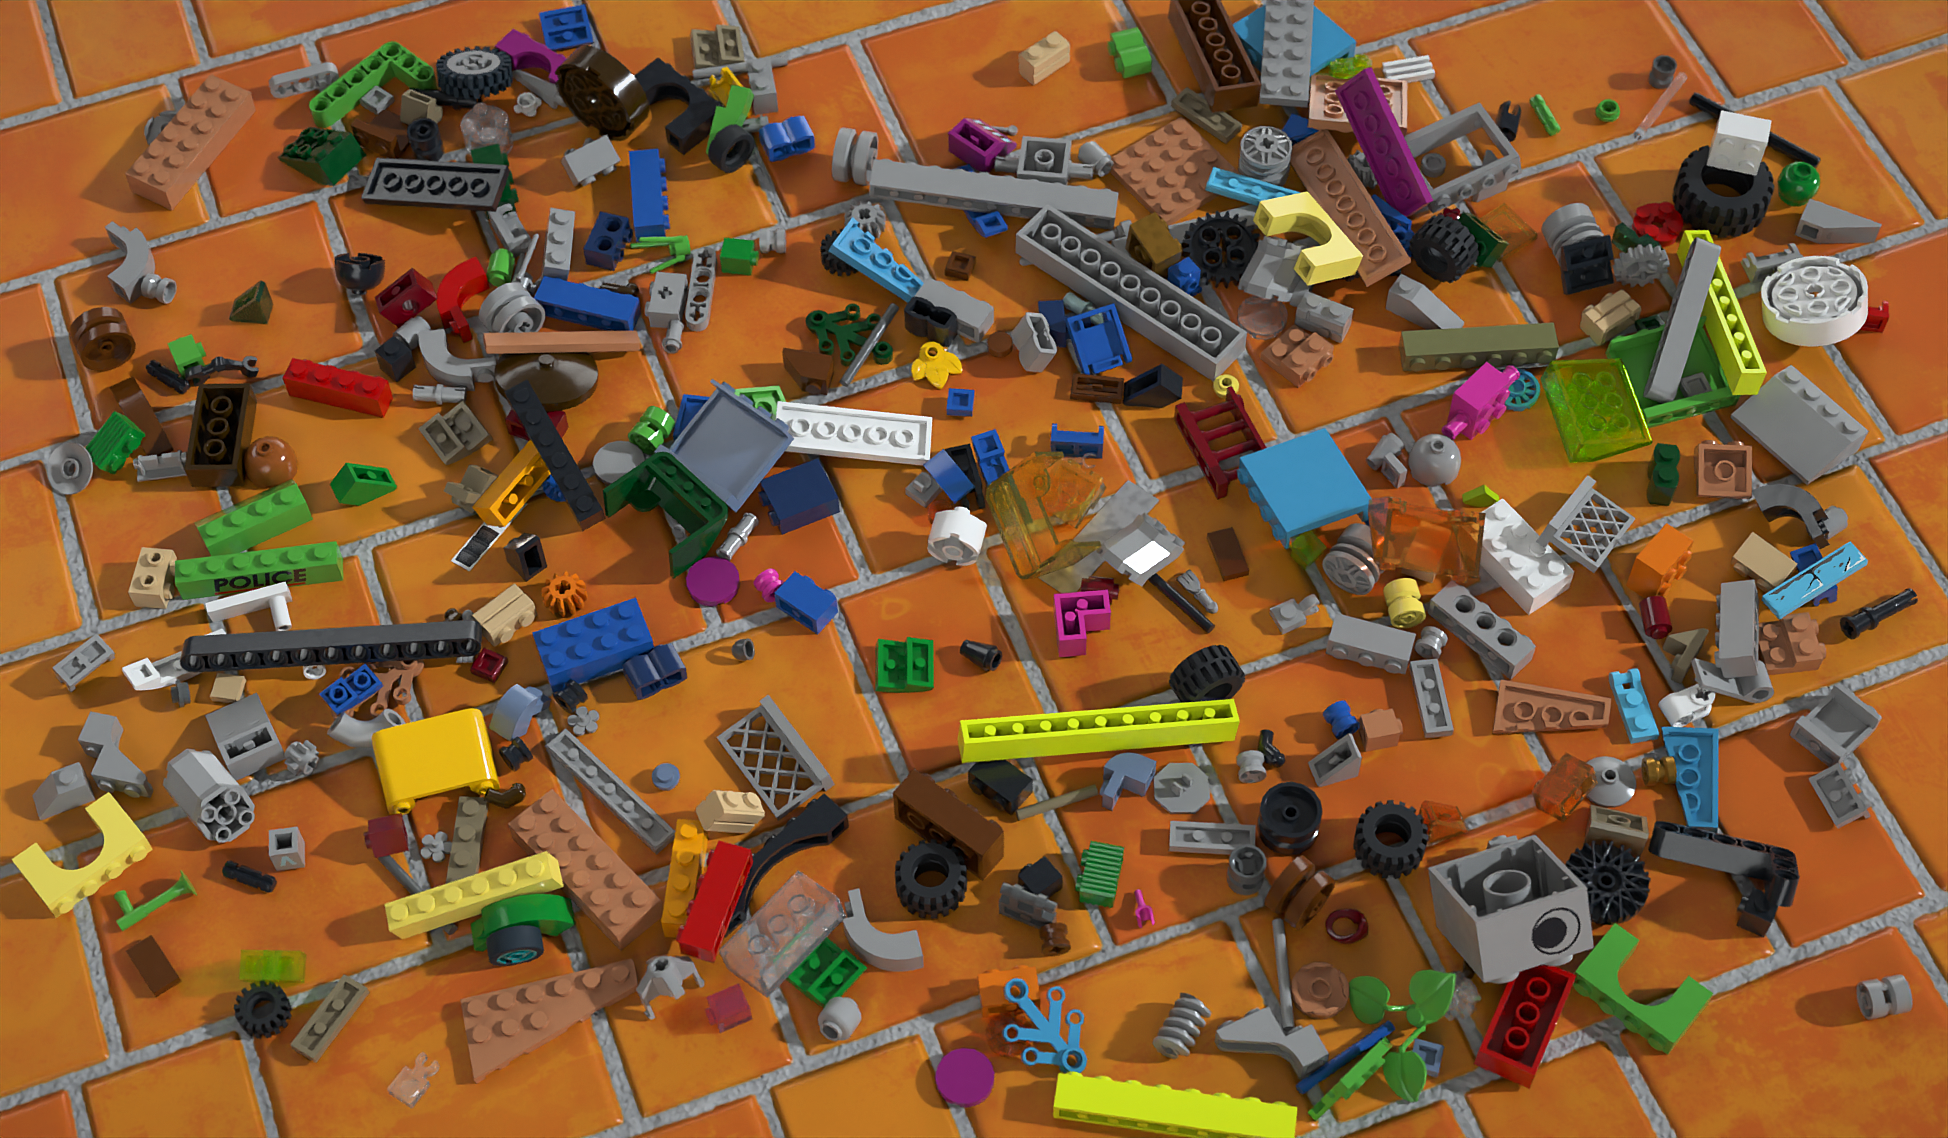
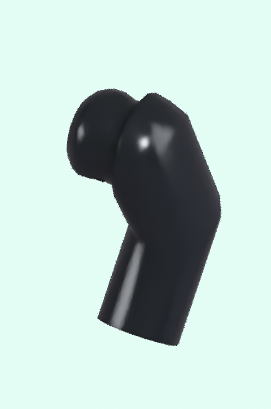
(1271, 754)

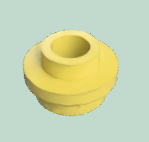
(1222, 380)

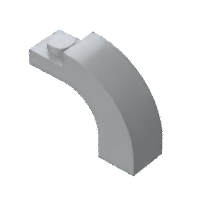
(138, 263)
(450, 369)
(877, 948)

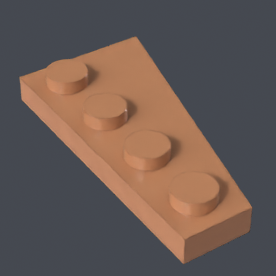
(1540, 708)

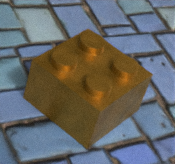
(1153, 245)

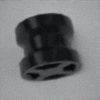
(570, 696)
(515, 754)

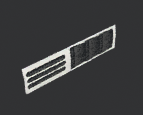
(479, 544)

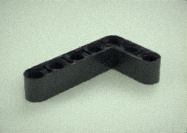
(1730, 854)

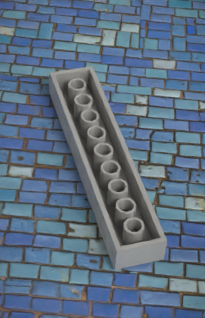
(1140, 296)

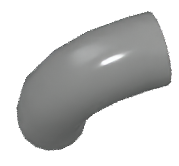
(357, 732)

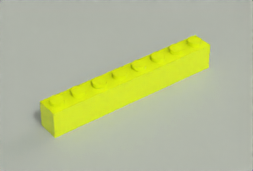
(1728, 327)
(1169, 1110)

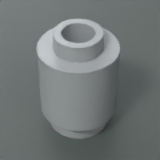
(1093, 154)
(409, 331)
(1836, 522)

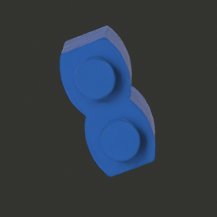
(787, 138)

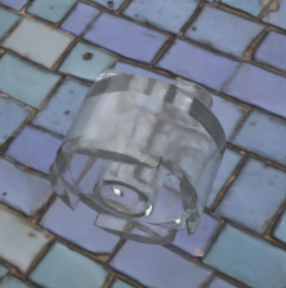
(485, 127)

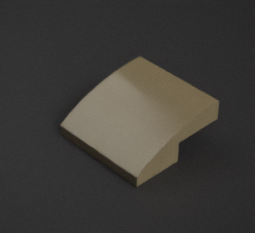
(716, 46)
(455, 433)

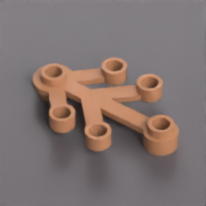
(400, 669)

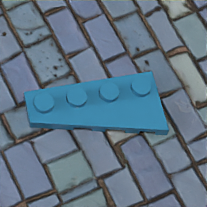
(1697, 773)

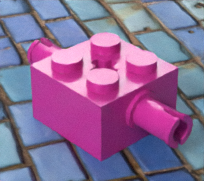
(1479, 401)

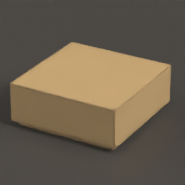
(227, 688)

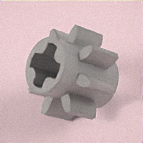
(301, 757)

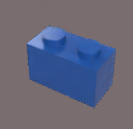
(806, 602)

